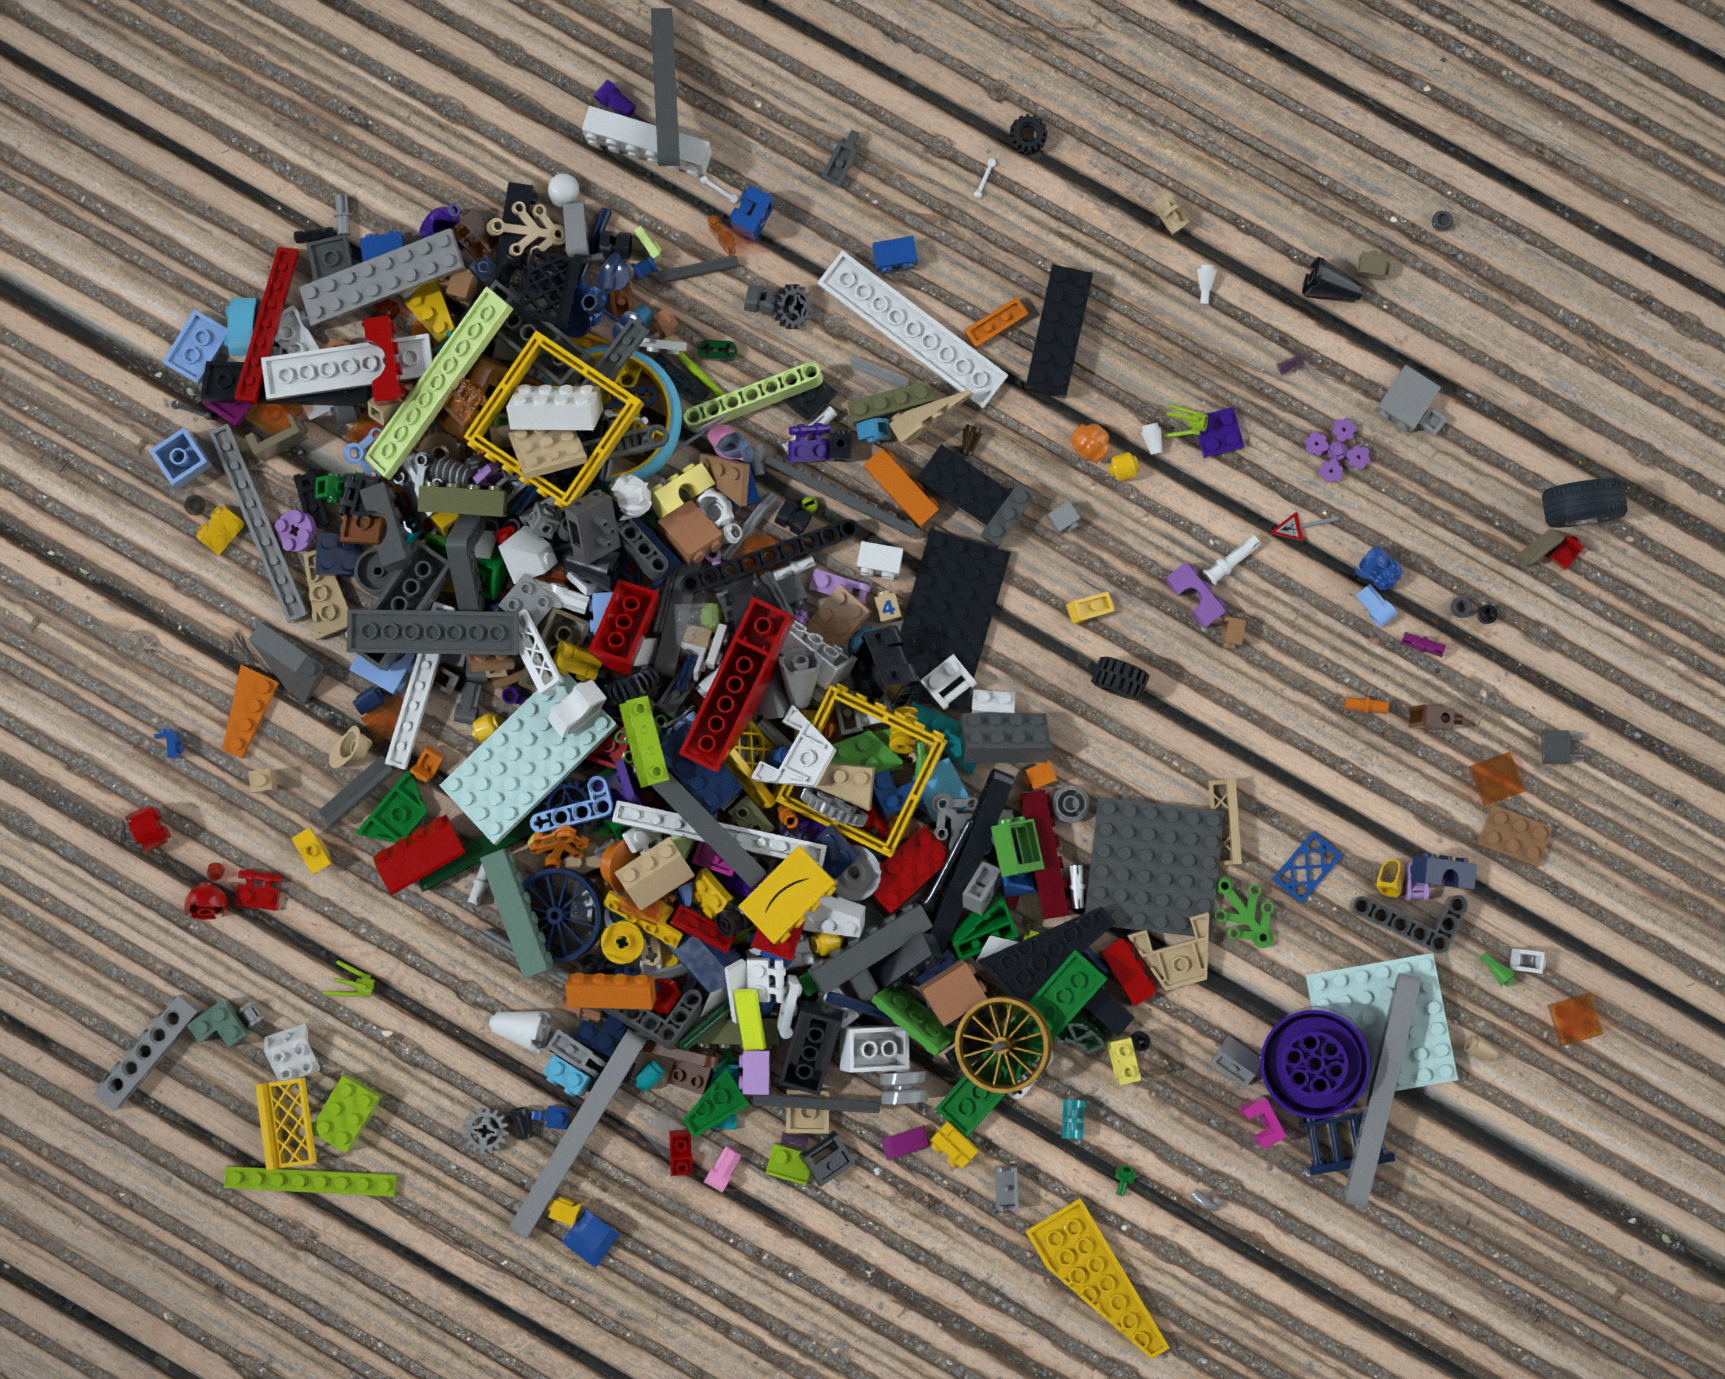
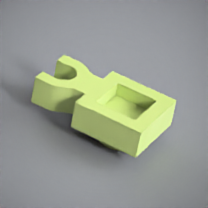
(651, 247)

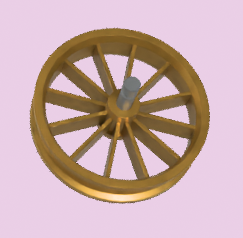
(1003, 1044)

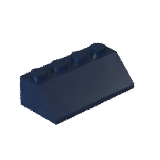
(702, 960)

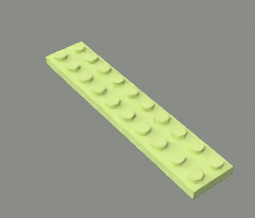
(437, 382)

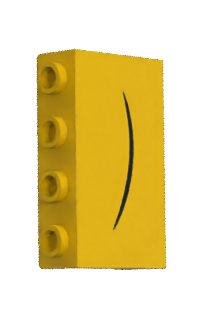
(788, 895)

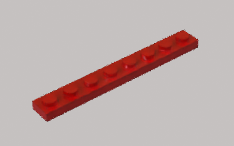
(266, 324)

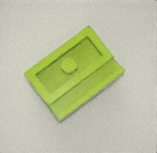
(786, 1164)

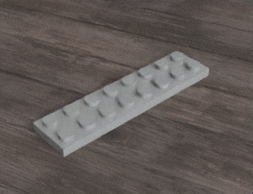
(382, 277)

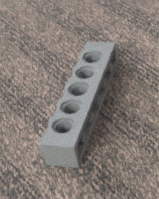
(107, 1091)

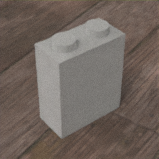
(1407, 399)

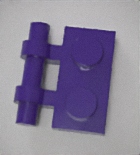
(809, 449)

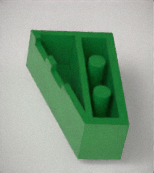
(973, 932)

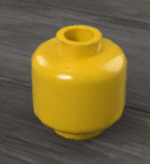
(1124, 467)
(485, 726)
(824, 942)

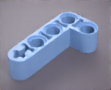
(571, 810)

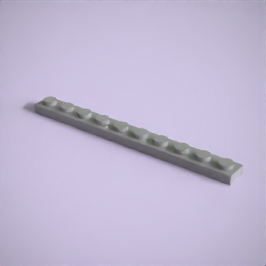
(258, 523)

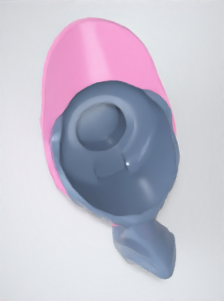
(730, 444)

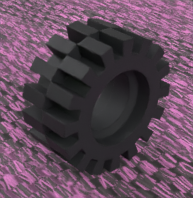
(1019, 143)

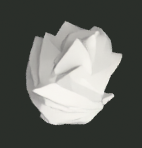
(631, 496)

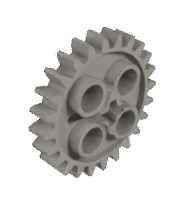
(834, 807)

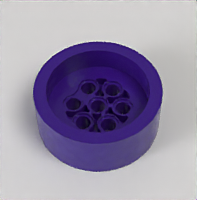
(1326, 1027)

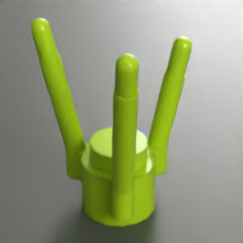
(1196, 421)
(363, 986)

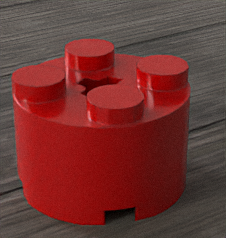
(147, 828)

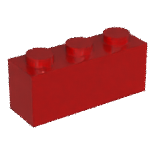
(1128, 971)

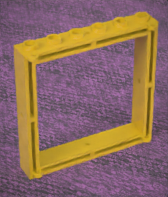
(506, 388)
(896, 720)

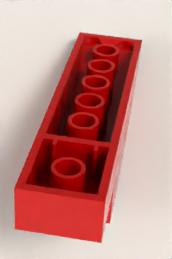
(738, 685)

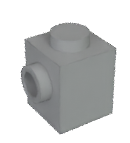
(1065, 517)

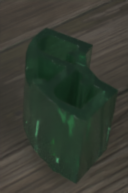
(1084, 1034)

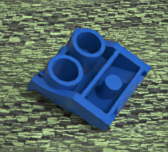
(590, 1238)

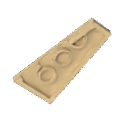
(326, 599)

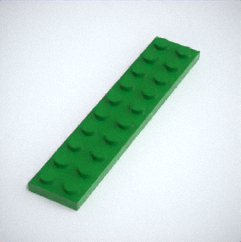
(1058, 1003)

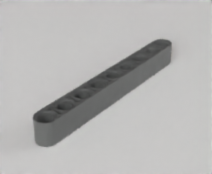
(665, 87)

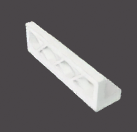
(532, 660)

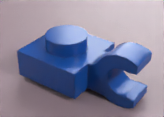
(555, 1118)

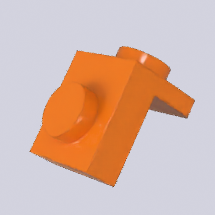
(427, 764)

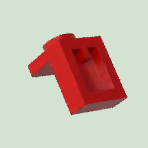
(1566, 551)

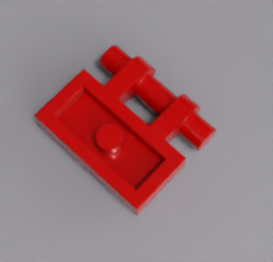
(258, 897)

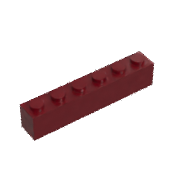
(1049, 880)

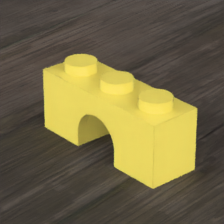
(694, 481)

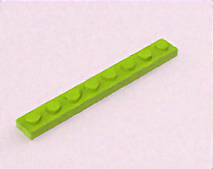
(310, 1181)

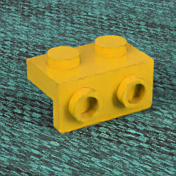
(219, 529)

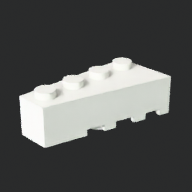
(834, 663)
(837, 917)

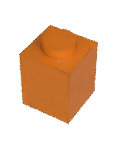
(1039, 775)

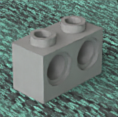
(982, 888)

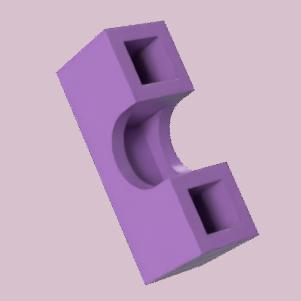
(1185, 579)

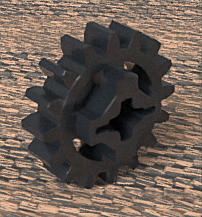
(792, 306)

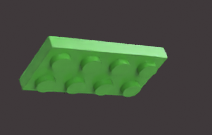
(915, 1019)

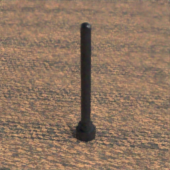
(929, 901)

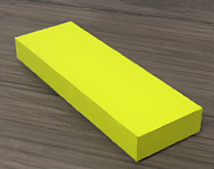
(750, 1019)

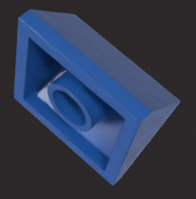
(1018, 884)

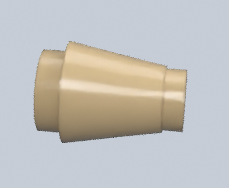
(1479, 1048)

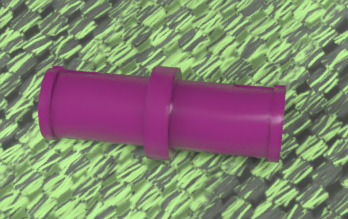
(1423, 644)

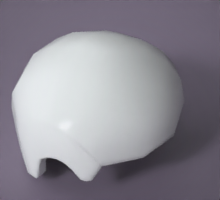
(563, 189)

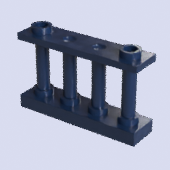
(1339, 1161)

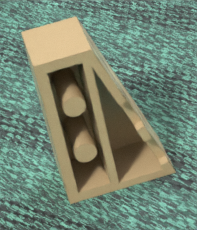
(849, 783)

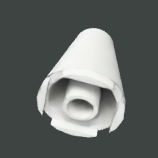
(523, 1028)

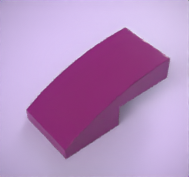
(905, 1142)

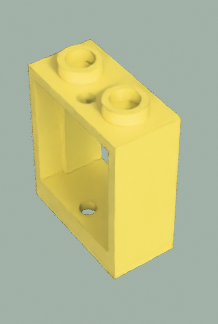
(1122, 1050)

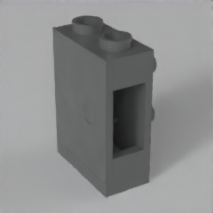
(592, 526)

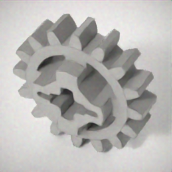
(486, 1120)

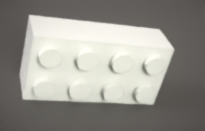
(554, 407)

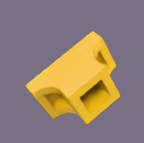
(312, 850)

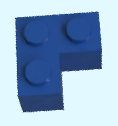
(888, 798)

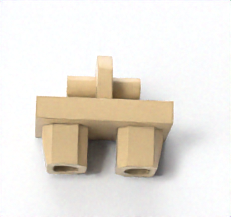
(1170, 213)

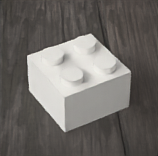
(879, 560)

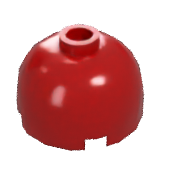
(206, 902)

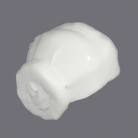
(716, 507)

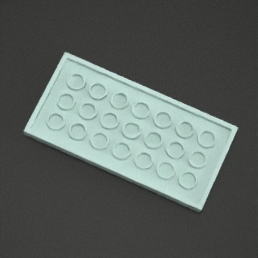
(522, 763)

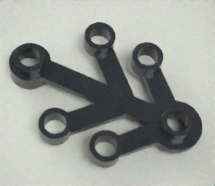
(412, 493)

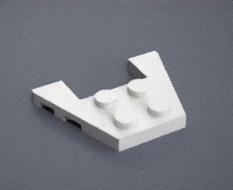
(804, 761)

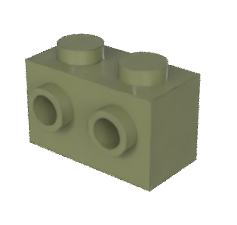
(749, 816)

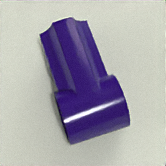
(610, 97)

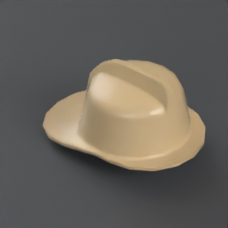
(349, 748)

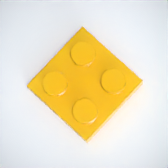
(710, 894)

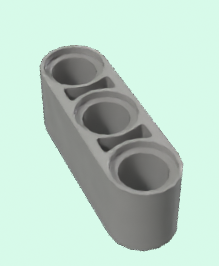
(576, 229)

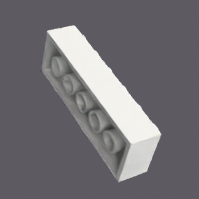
(640, 140)

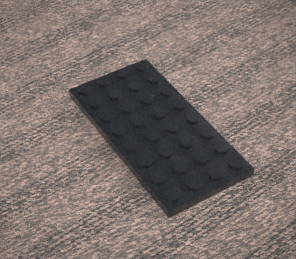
(951, 608)

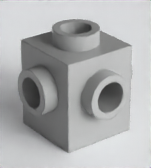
(543, 521)

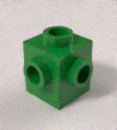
(330, 488)

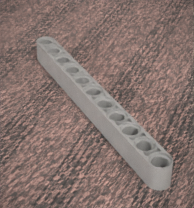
(1382, 1090)
(577, 1134)

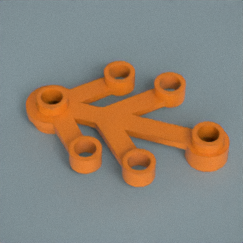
(564, 836)

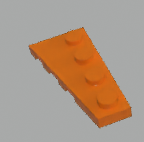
(248, 708)

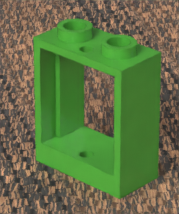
(1028, 846)

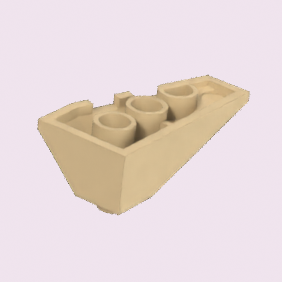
(916, 421)

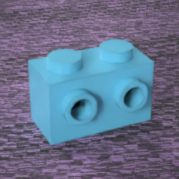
(573, 1079)

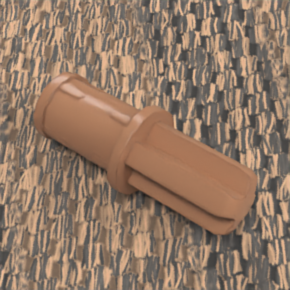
(590, 1013)

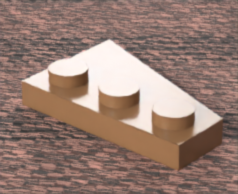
(729, 476)

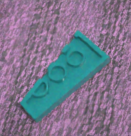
(949, 728)

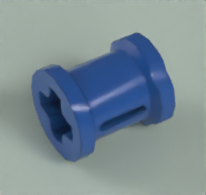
(644, 267)

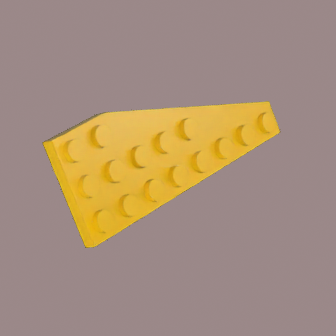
(1085, 1263)

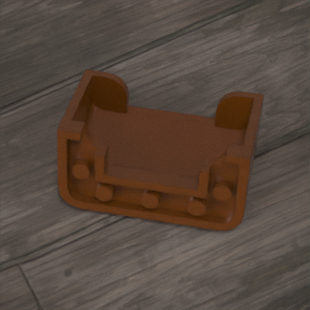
(483, 372)

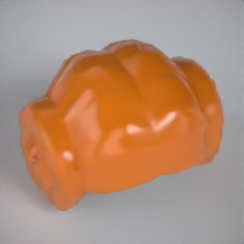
(1090, 442)

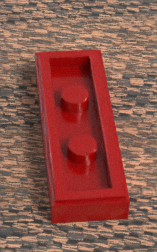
(701, 928)

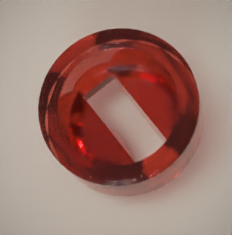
(215, 871)

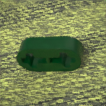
(717, 345)

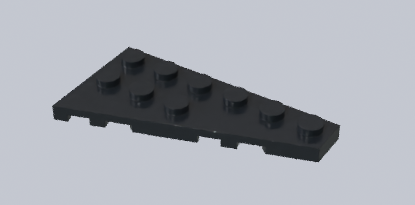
(1030, 963)

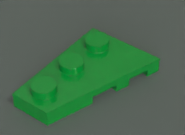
(715, 1105)

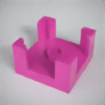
(1274, 1132)

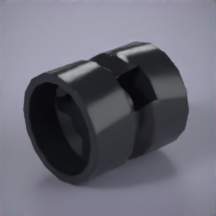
(617, 243)
(792, 517)
(732, 921)

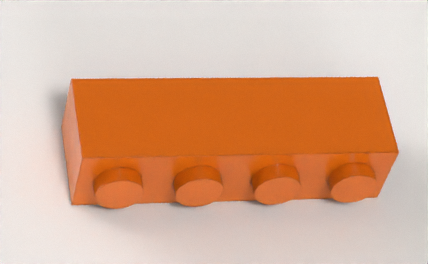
(901, 488)
(610, 991)

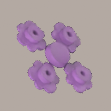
(1337, 450)

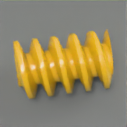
(900, 741)

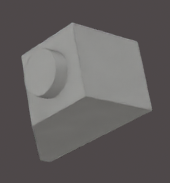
(848, 719)

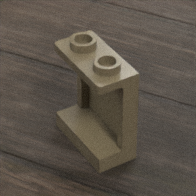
(279, 442)

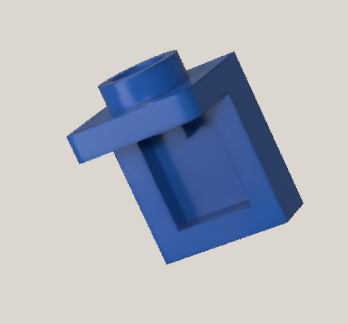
(174, 745)

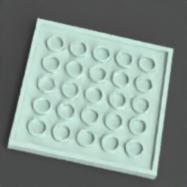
(1365, 998)

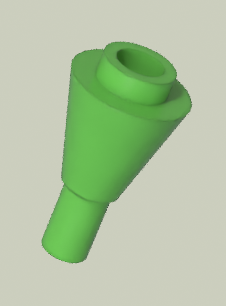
(920, 758)
(1501, 973)

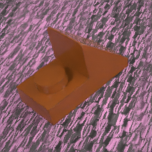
(622, 301)

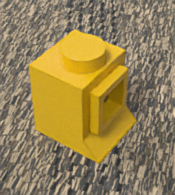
(564, 1210)

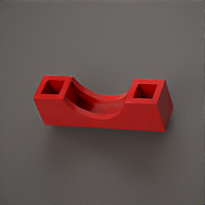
(386, 387)

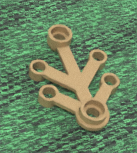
(531, 230)

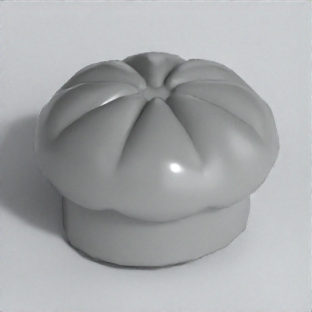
(1070, 804)

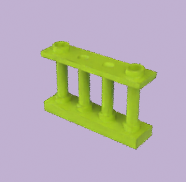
(644, 741)

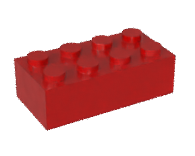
(909, 869)

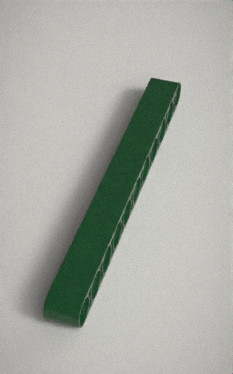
(483, 846)

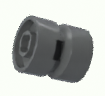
(755, 295)

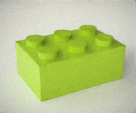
(346, 1113)

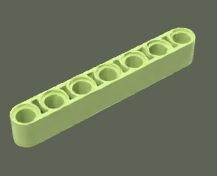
(759, 388)

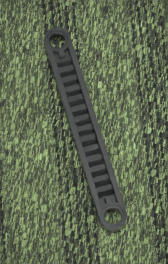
(630, 443)

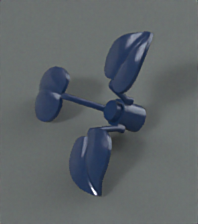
(612, 275)

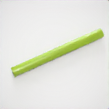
(699, 373)

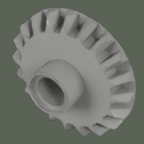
(860, 887)

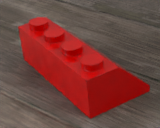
(624, 626)
(419, 854)

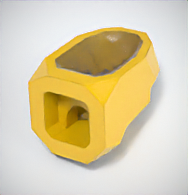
(1391, 878)

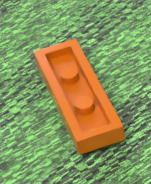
(996, 322)

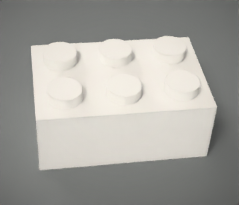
(874, 1048)

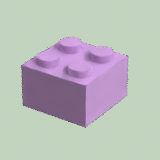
(756, 1072)

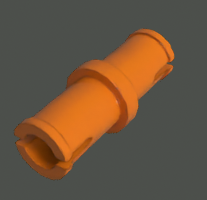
(1366, 705)
(787, 816)

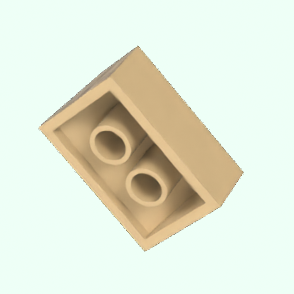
(654, 874)

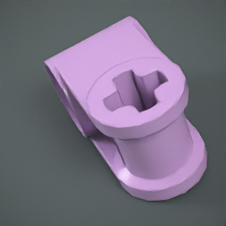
(1411, 886)

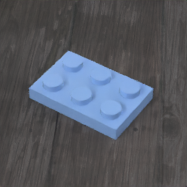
(197, 343)

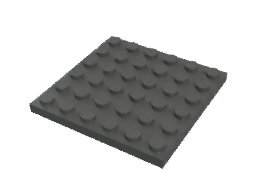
(1154, 864)

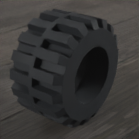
(1120, 678)

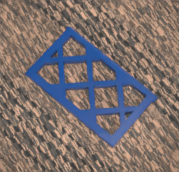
(1324, 867)

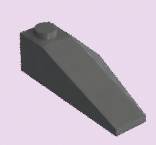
(290, 664)

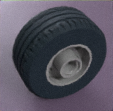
(1584, 502)

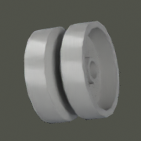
(904, 1088)

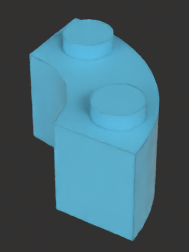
(241, 323)

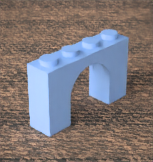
(390, 680)

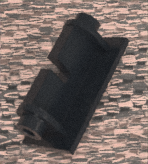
(970, 1046)

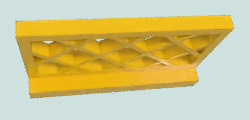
(744, 770)
(272, 1124)

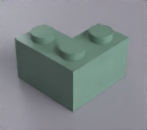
(220, 1019)

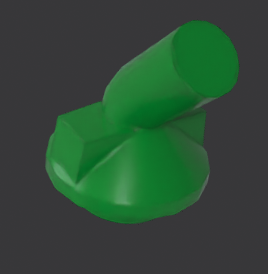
(1126, 1175)

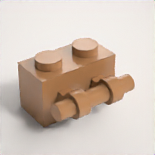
(461, 286)

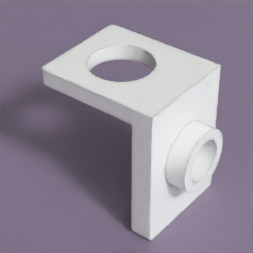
(701, 662)

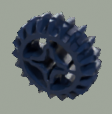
(567, 796)

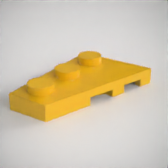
(431, 309)

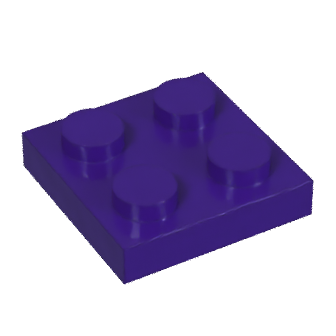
(1221, 434)

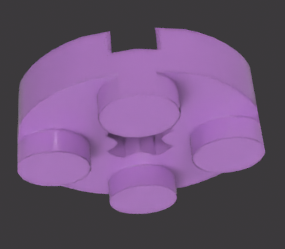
(285, 530)

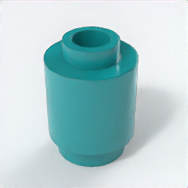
(649, 1076)

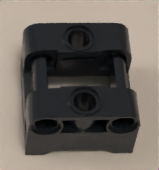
(886, 668)

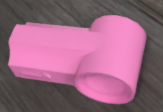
(721, 1172)

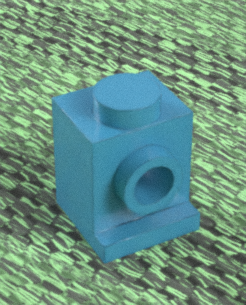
(873, 430)

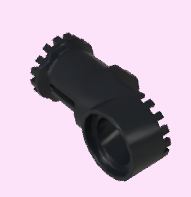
(602, 965)

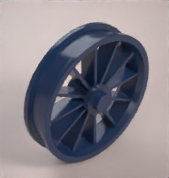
(560, 914)

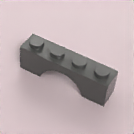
(393, 550)

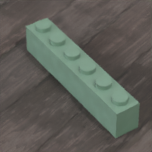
(516, 913)

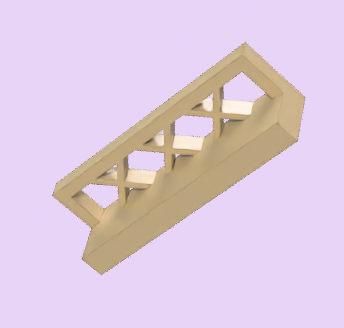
(1232, 815)

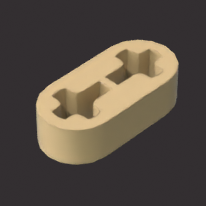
(655, 948)

